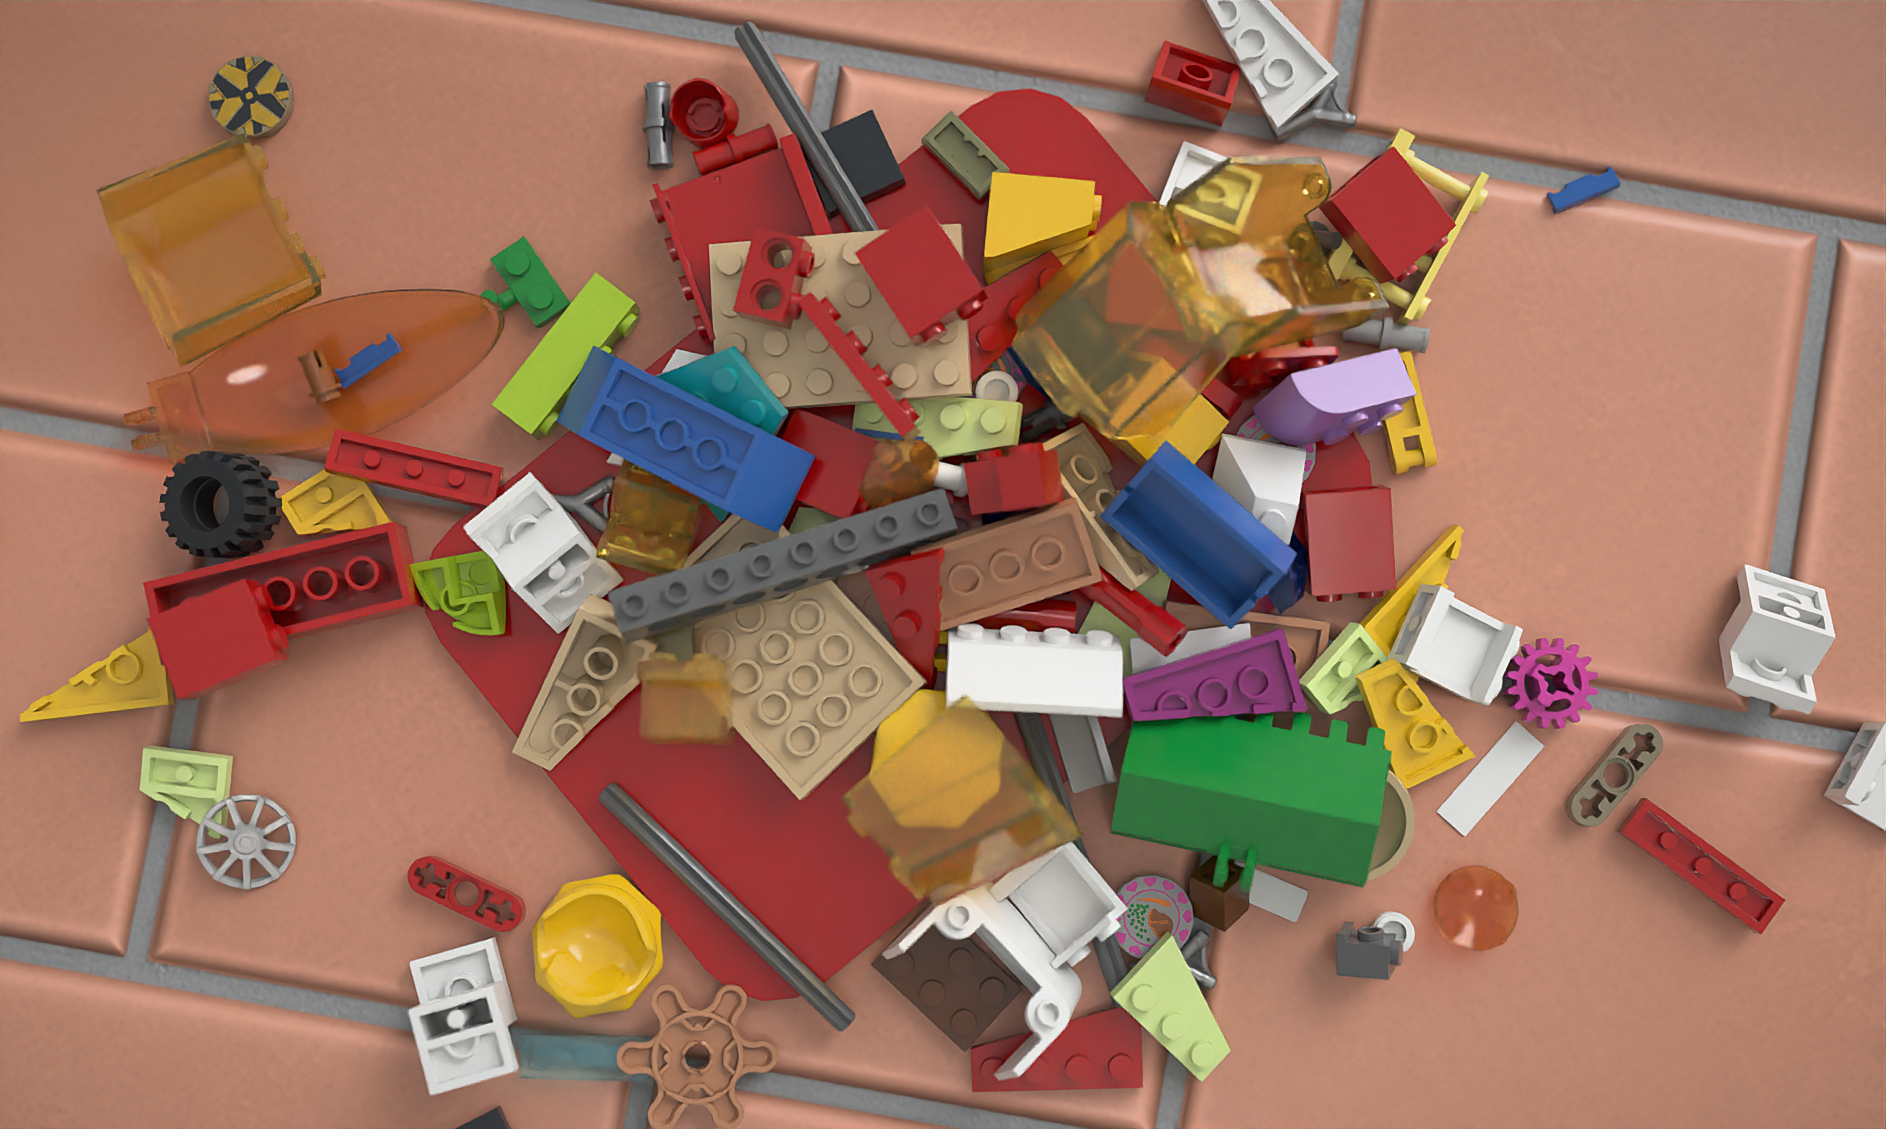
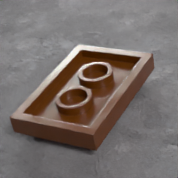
(950, 983)

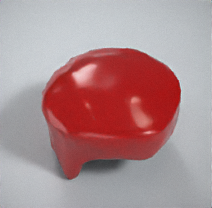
(703, 112)

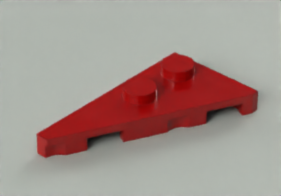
(909, 600)

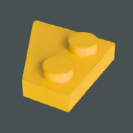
(333, 505)

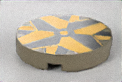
(251, 97)

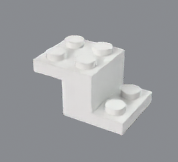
(542, 552)
(1776, 639)
(463, 1016)

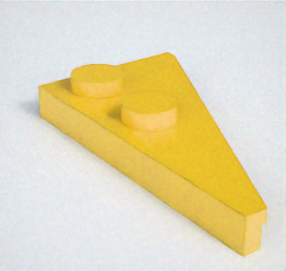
(1431, 568)
(121, 682)

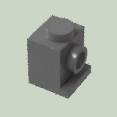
(1367, 952)

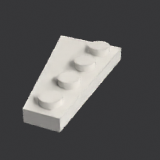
(1272, 56)

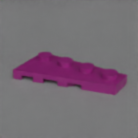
(1230, 679)

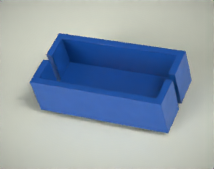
(1199, 535)

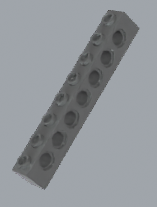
(780, 566)

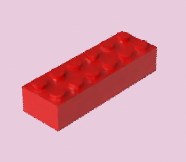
(313, 583)

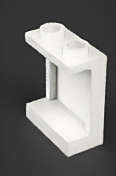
(1455, 645)
(1063, 902)

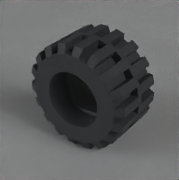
(191, 501)

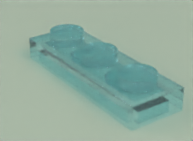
(575, 1057)

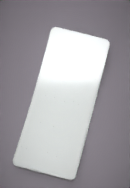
(1276, 895)

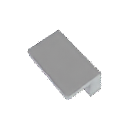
(1082, 750)

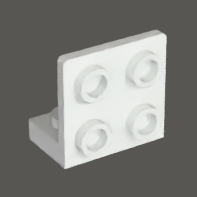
(1862, 776)

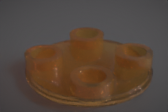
(899, 472)
(1476, 908)

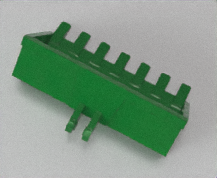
(1256, 794)

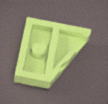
(1331, 679)
(187, 781)

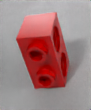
(762, 278)

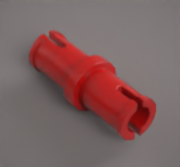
(735, 149)

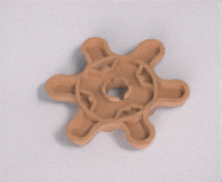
(716, 1080)

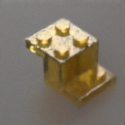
(650, 522)
(686, 700)

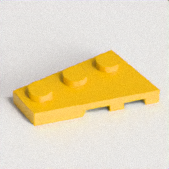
(1414, 730)

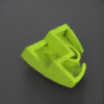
(466, 589)

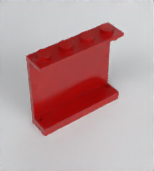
(726, 207)

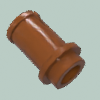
(319, 376)

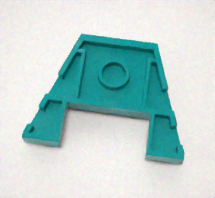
(733, 386)

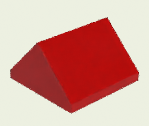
(1193, 83)

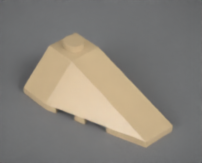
(1086, 477)
(582, 685)

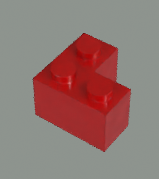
(1013, 482)

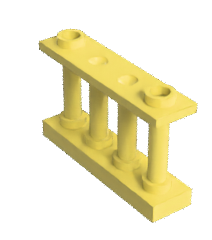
(1471, 199)

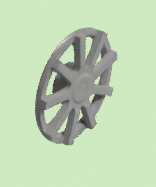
(245, 841)

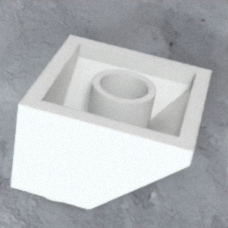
(1262, 480)

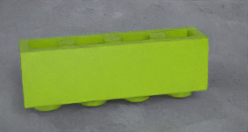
(548, 375)

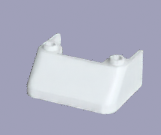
(1021, 951)

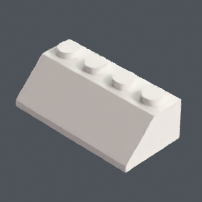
(1035, 670)

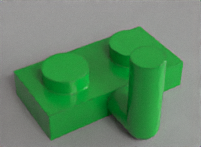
(528, 284)

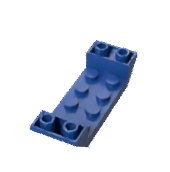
(685, 440)

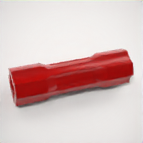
(1139, 613)
(1035, 616)

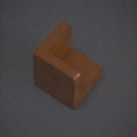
(1217, 904)

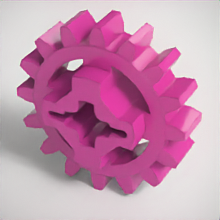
(1561, 669)

